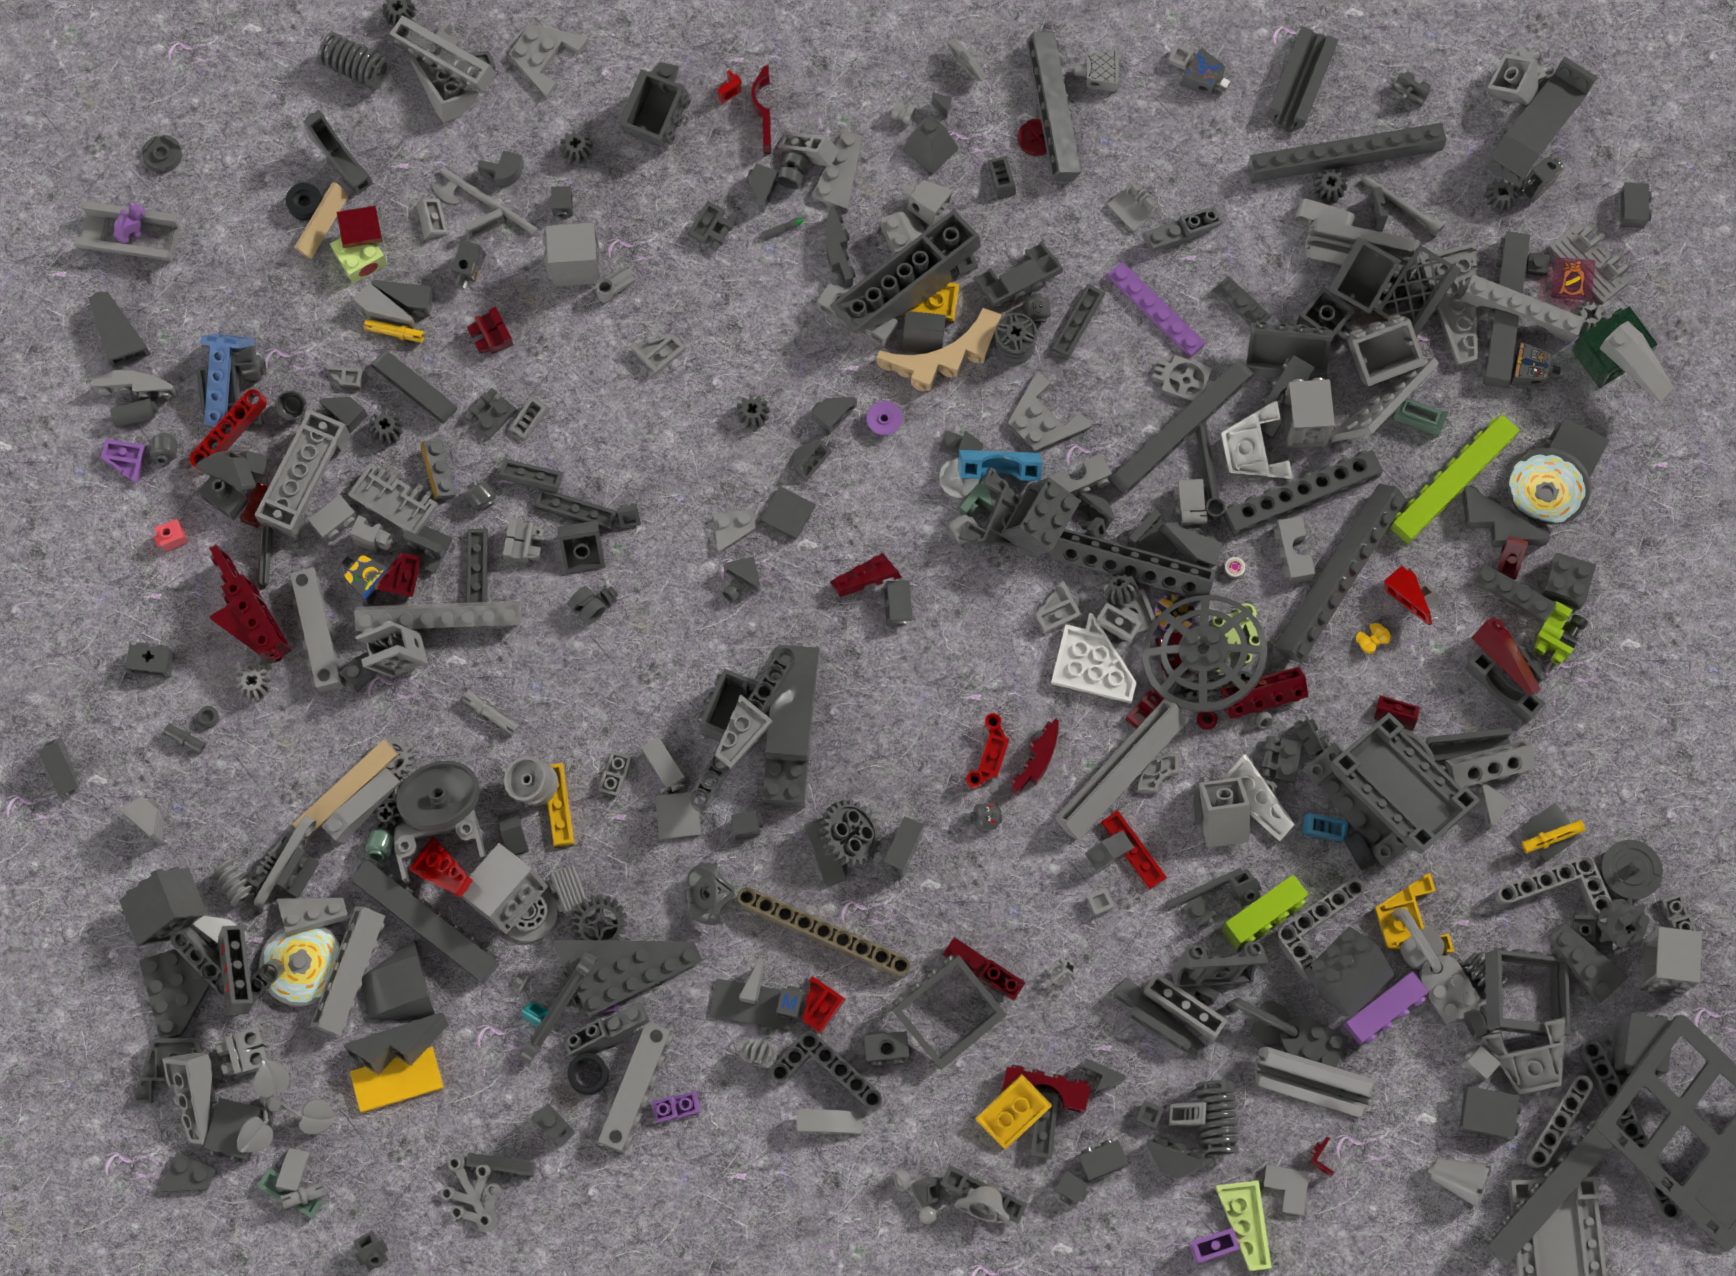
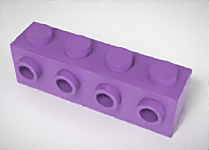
(1386, 1008)

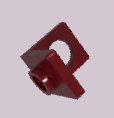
(1316, 1151)

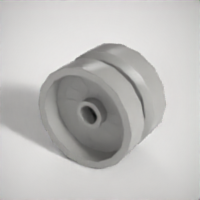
(530, 781)

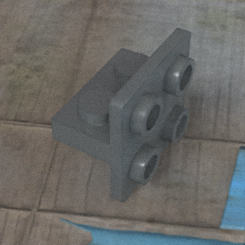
(427, 544)

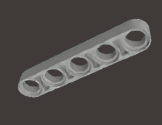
(298, 839)

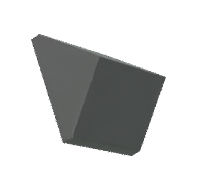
(923, 332)

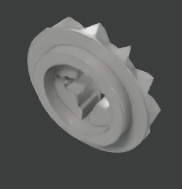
(1589, 307)

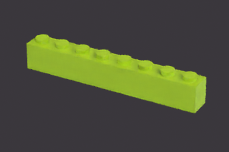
(1452, 482)

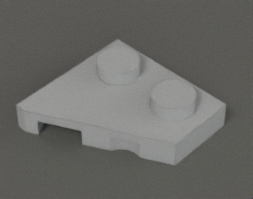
(659, 352)
(732, 527)

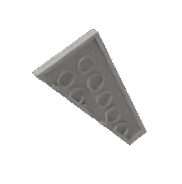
(1382, 406)

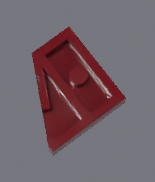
(400, 575)

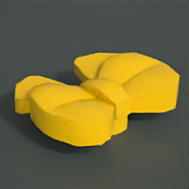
(1380, 636)

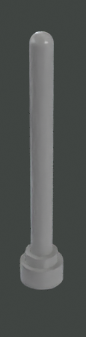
(1434, 226)

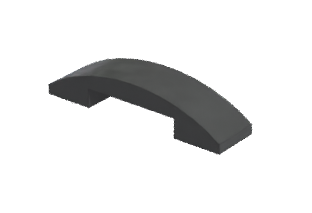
(961, 1182)

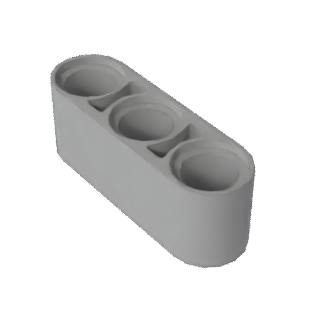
(1310, 209)

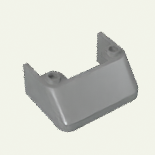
(407, 836)

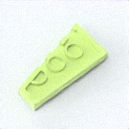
(1246, 1216)

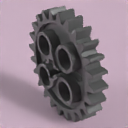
(860, 844)

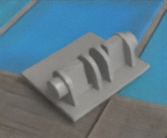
(1134, 205)

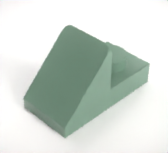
(979, 495)

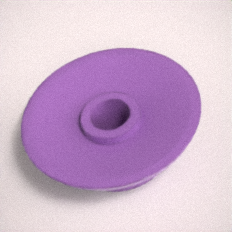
(881, 410)

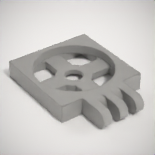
(1166, 374)

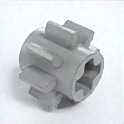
(1063, 972)

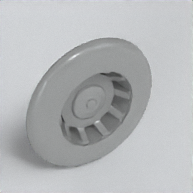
(532, 915)

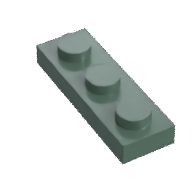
(268, 1184)

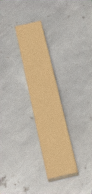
(350, 784)

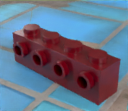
(1269, 692)

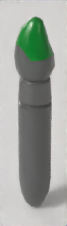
(781, 228)

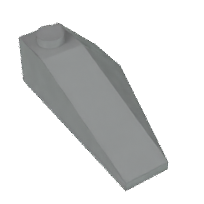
(445, 93)
(1633, 354)
(191, 1081)

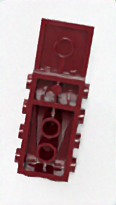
(247, 613)

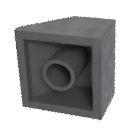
(581, 546)

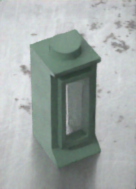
(1420, 416)

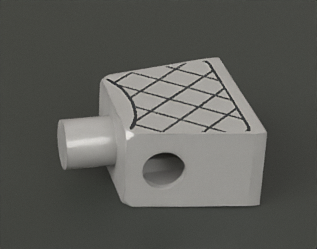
(1100, 70)

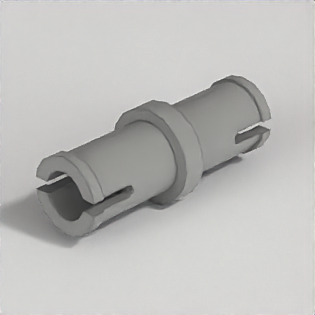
(303, 1195)

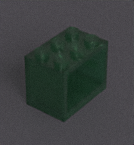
(1593, 359)

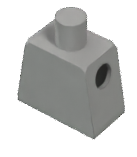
(928, 200)

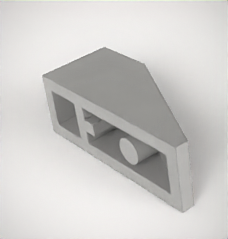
(814, 148)
(381, 308)

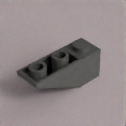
(1195, 547)

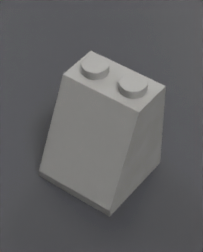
(1225, 812)

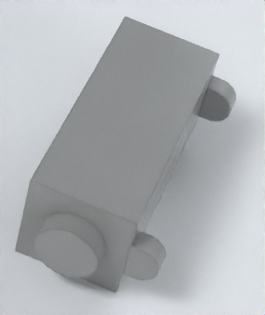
(663, 765)

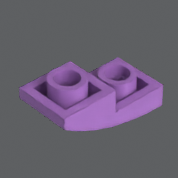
(676, 1107)

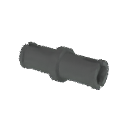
(184, 738)

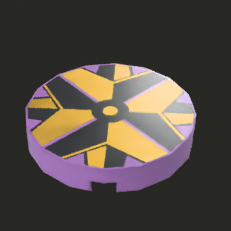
(1168, 600)

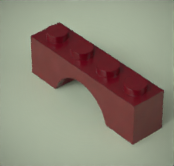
(1072, 1094)

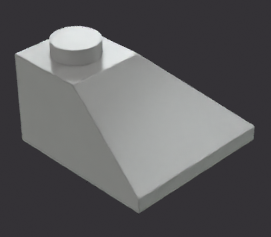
(146, 817)

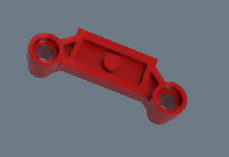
(992, 755)

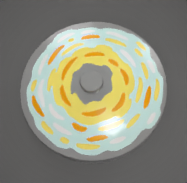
(306, 963)

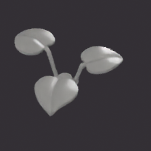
(268, 1081)

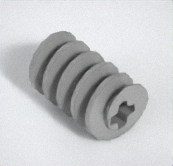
(231, 883)

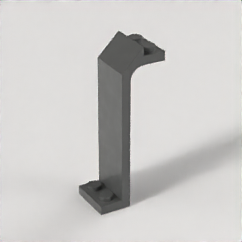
(1541, 121)

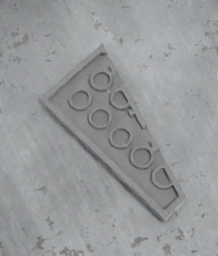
(1455, 315)

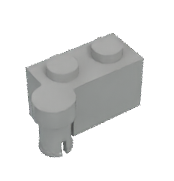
(1190, 502)

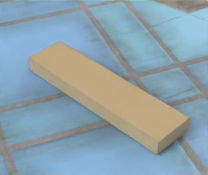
(321, 220)

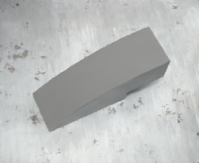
(829, 1121)

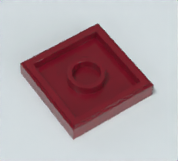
(359, 226)

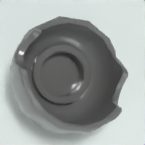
(291, 405)

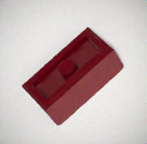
(1405, 713)

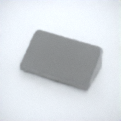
(431, 218)

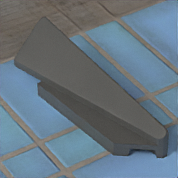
(1157, 1019)

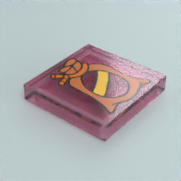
(1573, 279)

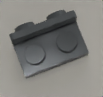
(297, 872)

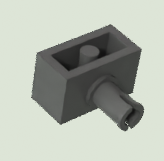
(223, 497)

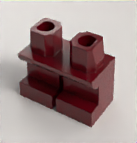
(493, 331)

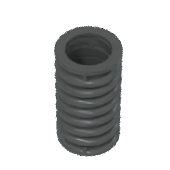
(354, 60)
(1209, 1134)

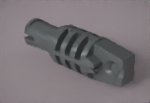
(265, 865)

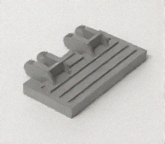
(1606, 276)
(391, 499)

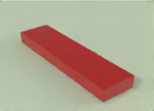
(1138, 857)

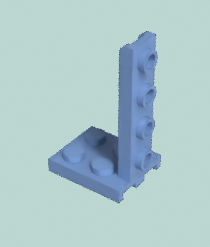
(219, 372)

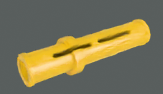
(401, 332)
(1543, 840)

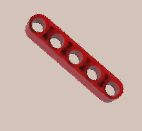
(231, 419)

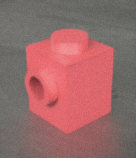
(170, 535)

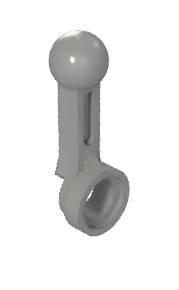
(903, 1183)

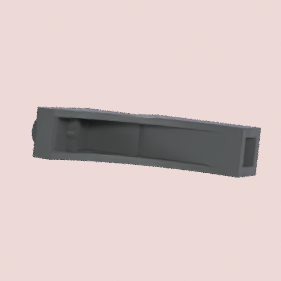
(336, 153)

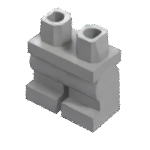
(245, 1051)

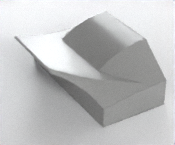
(1119, 621)

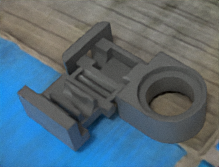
(1414, 289)

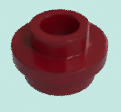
(1207, 726)

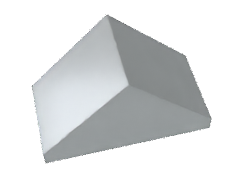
(1493, 805)

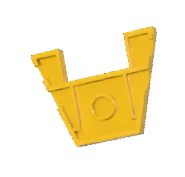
(1394, 930)

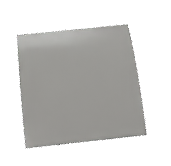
(677, 815)

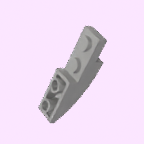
(141, 384)

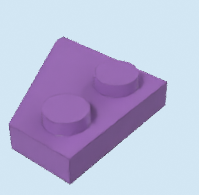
(124, 457)

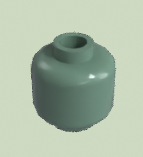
(379, 844)

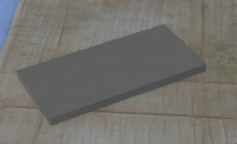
(728, 1006)

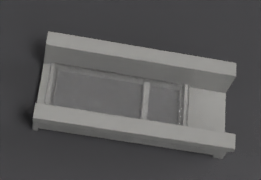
(157, 230)

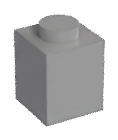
(1481, 1063)

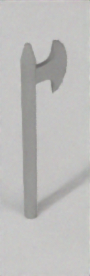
(447, 195)

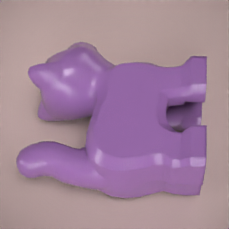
(129, 223)

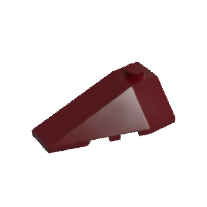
(1502, 648)

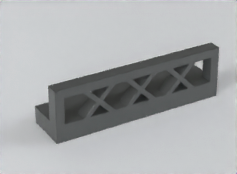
(1461, 744)

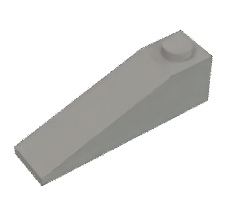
(360, 806)

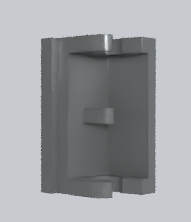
(897, 602)

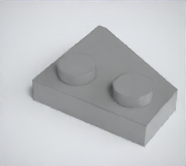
(1058, 609)

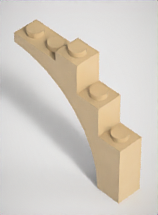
(948, 360)

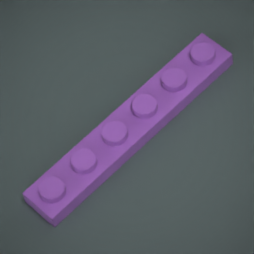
(1156, 309)

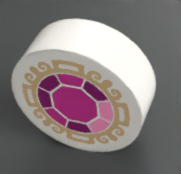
(1234, 567)

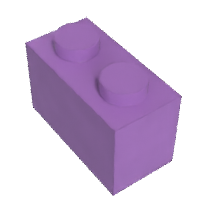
(1214, 1246)

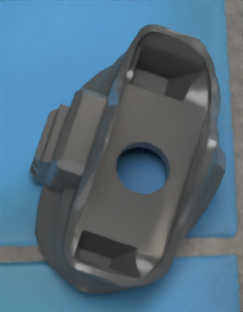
(707, 893)

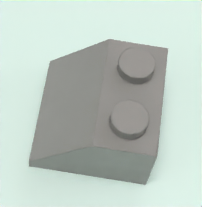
(1515, 79)
(901, 230)

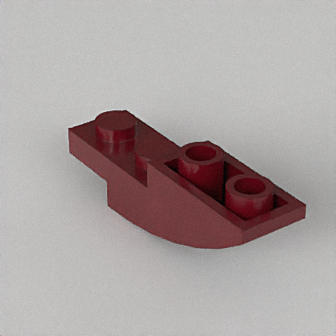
(1042, 752)
(986, 970)

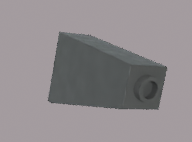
(117, 334)

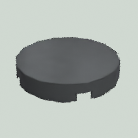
(162, 154)

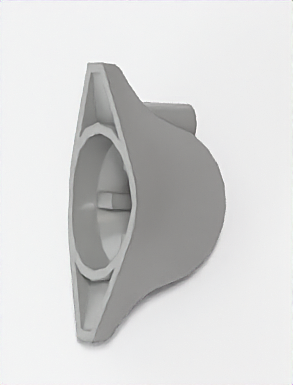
(984, 1204)

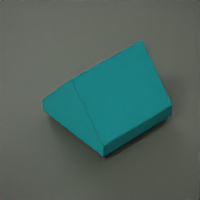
(534, 1013)

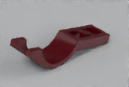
(762, 80)

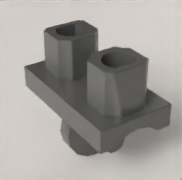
(1411, 89)

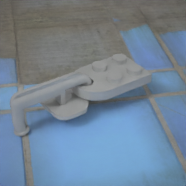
(1449, 987)

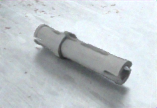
(484, 708)

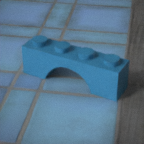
(1021, 465)

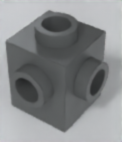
(1244, 888)
(370, 1251)

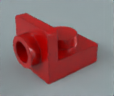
(729, 89)

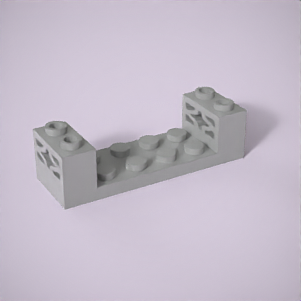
(300, 473)

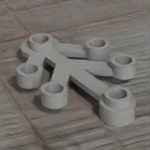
(473, 1195)

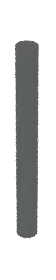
(1200, 890)

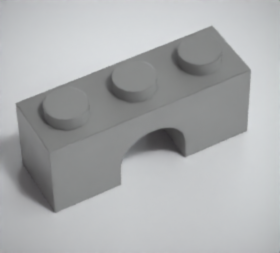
(1096, 474)
(1297, 567)

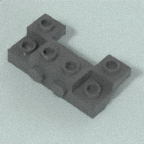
(1020, 280)

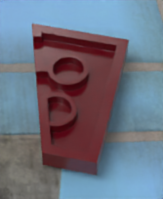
(870, 572)

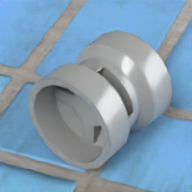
(901, 112)

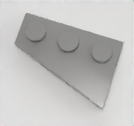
(742, 732)
(310, 913)

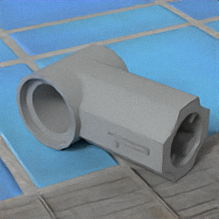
(615, 284)

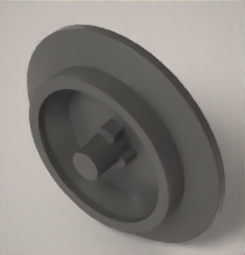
(1632, 869)

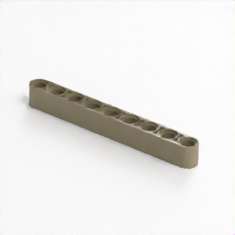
(830, 940)

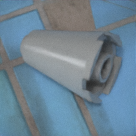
(1462, 1178)

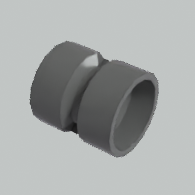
(792, 170)
(588, 606)
(1477, 1022)

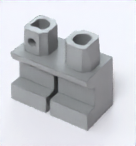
(370, 537)
(519, 542)

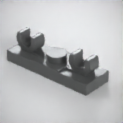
(1241, 301)

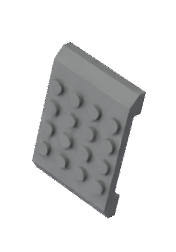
(1569, 1240)

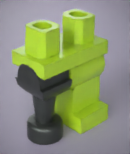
(1554, 638)

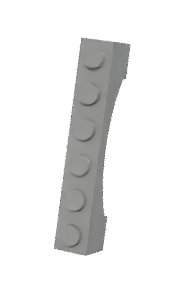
(1559, 322)

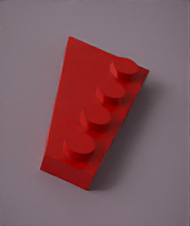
(440, 869)

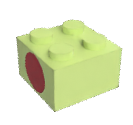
(359, 260)

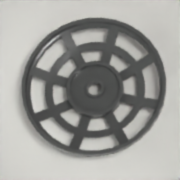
(1208, 662)

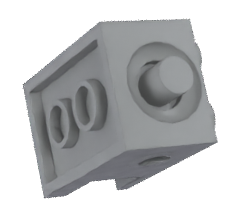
(392, 649)

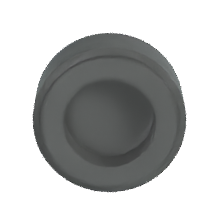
(208, 716)

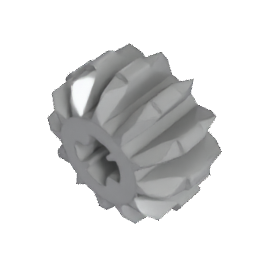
(250, 690)
(759, 1053)

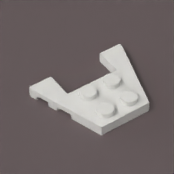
(1246, 448)

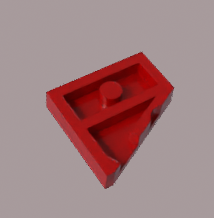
(821, 1005)

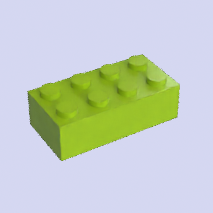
(1264, 912)

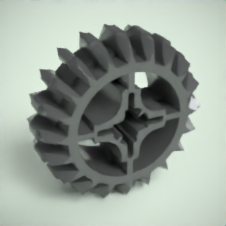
(607, 922)

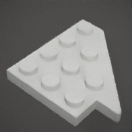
(1092, 664)

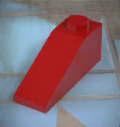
(1406, 590)

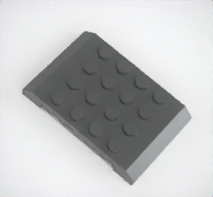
(1403, 785)

